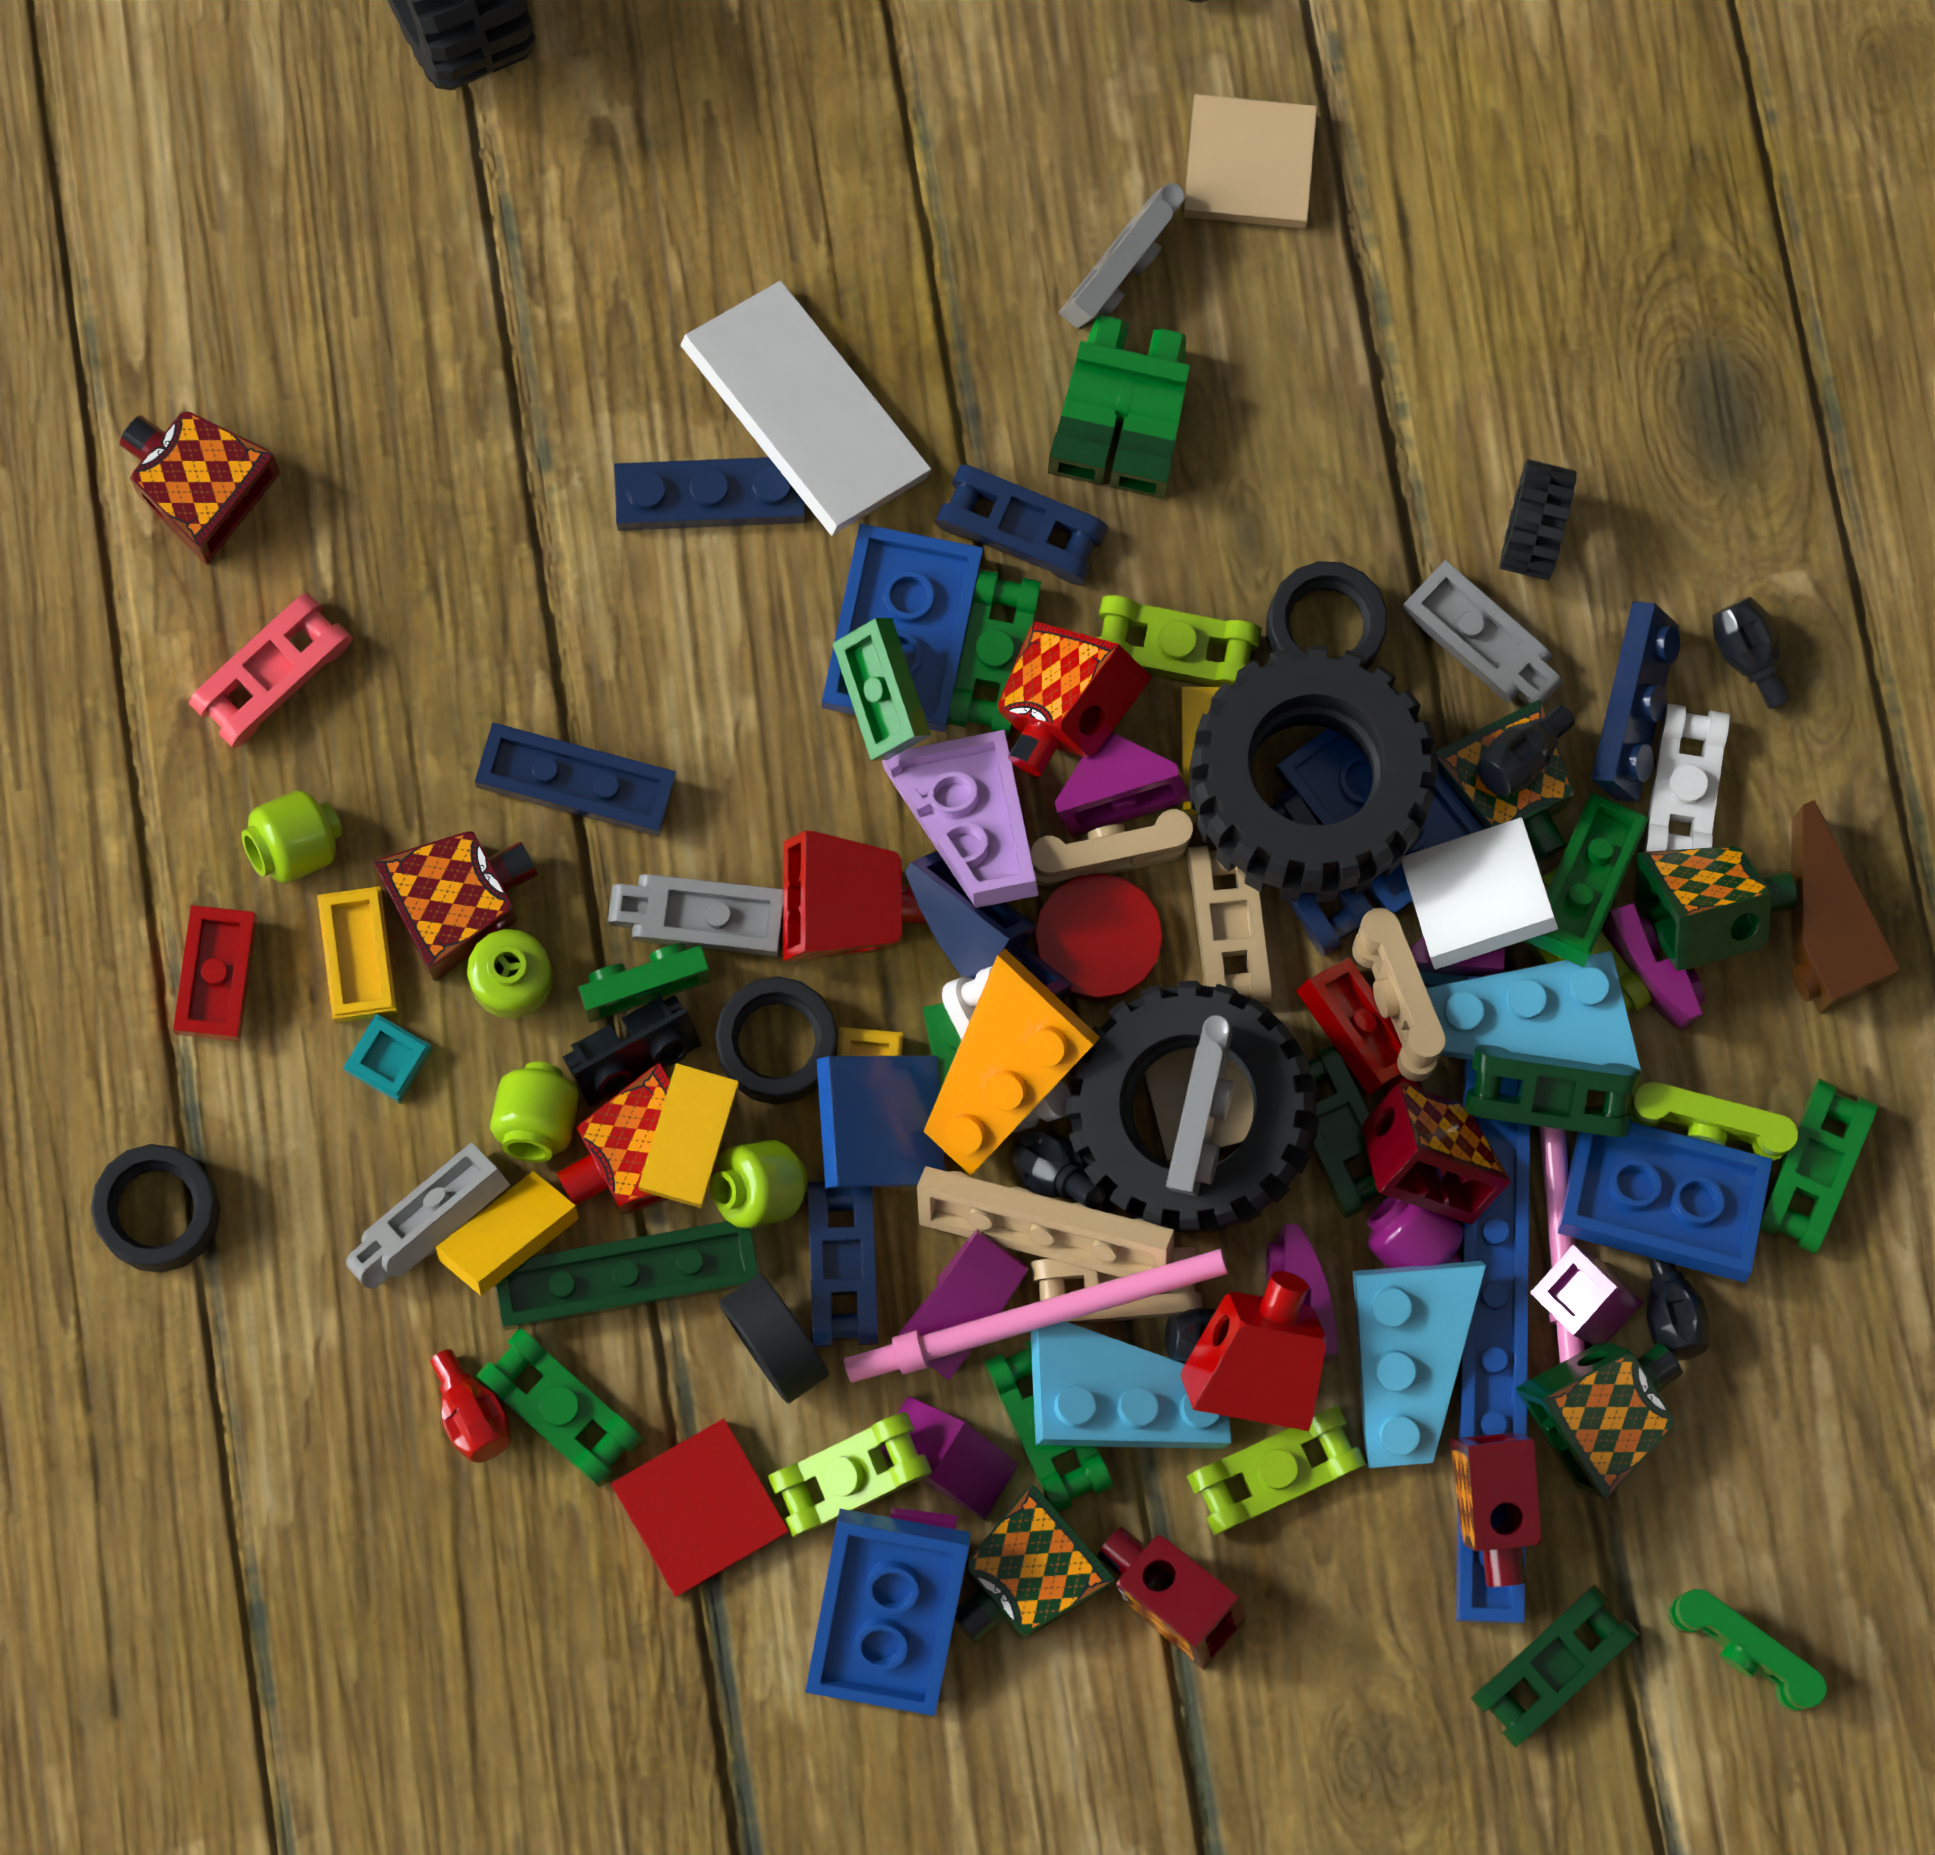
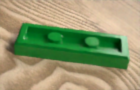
(1590, 877)

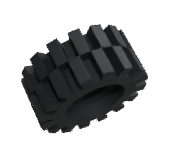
(1538, 519)

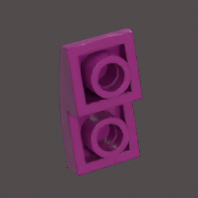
(1673, 992)
(1295, 1255)
(968, 1288)

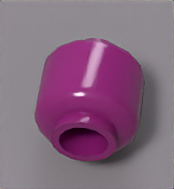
(1413, 1236)

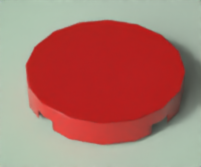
(1099, 935)

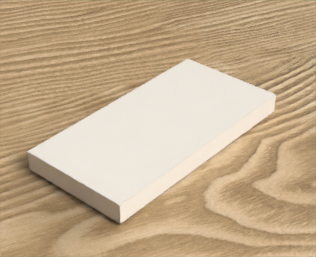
(805, 407)

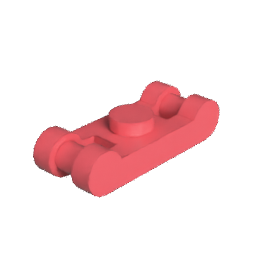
(270, 669)

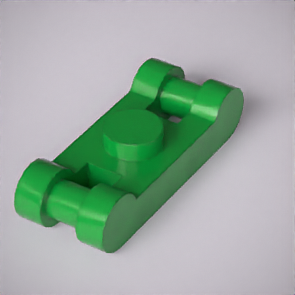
(991, 648)
(1817, 1165)
(559, 1408)
(1020, 1412)
(1749, 1648)

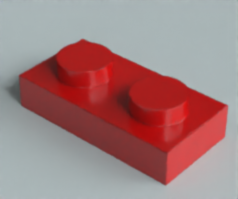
(215, 973)
(1350, 1018)

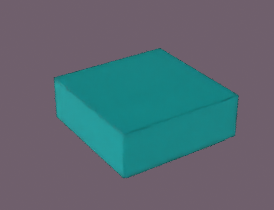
(387, 1058)

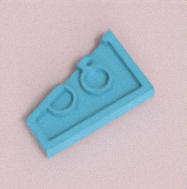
(1540, 1012)
(1409, 1354)
(1113, 1395)

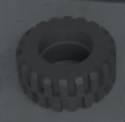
(465, 37)
(1330, 696)
(1106, 1088)

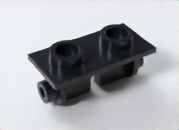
(606, 1065)

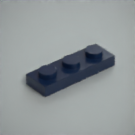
(704, 494)
(1636, 702)
(575, 779)

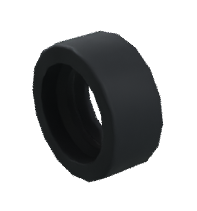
(1328, 576)
(751, 998)
(127, 1168)
(774, 1338)

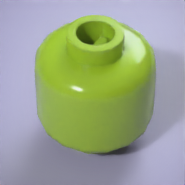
(291, 836)
(512, 995)
(535, 1112)
(758, 1183)

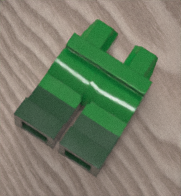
(1127, 390)

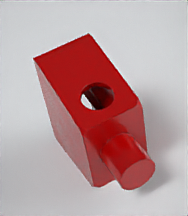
(842, 897)
(1260, 1357)

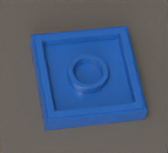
(876, 1119)

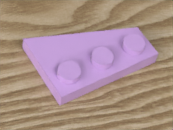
(971, 813)

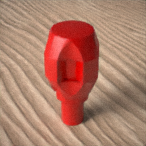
(470, 1411)

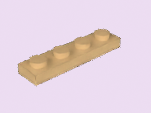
(1041, 1224)

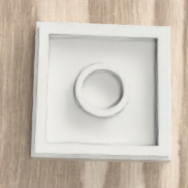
(1478, 893)

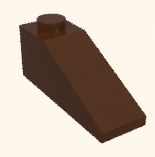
(1833, 930)

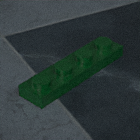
(626, 1274)

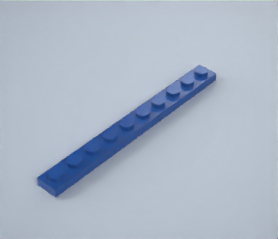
(1495, 1344)

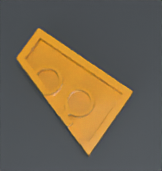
(1005, 1064)

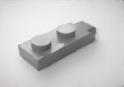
(1129, 252)
(1482, 637)
(699, 914)
(1206, 1099)
(426, 1217)

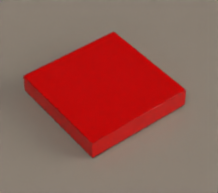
(699, 1508)

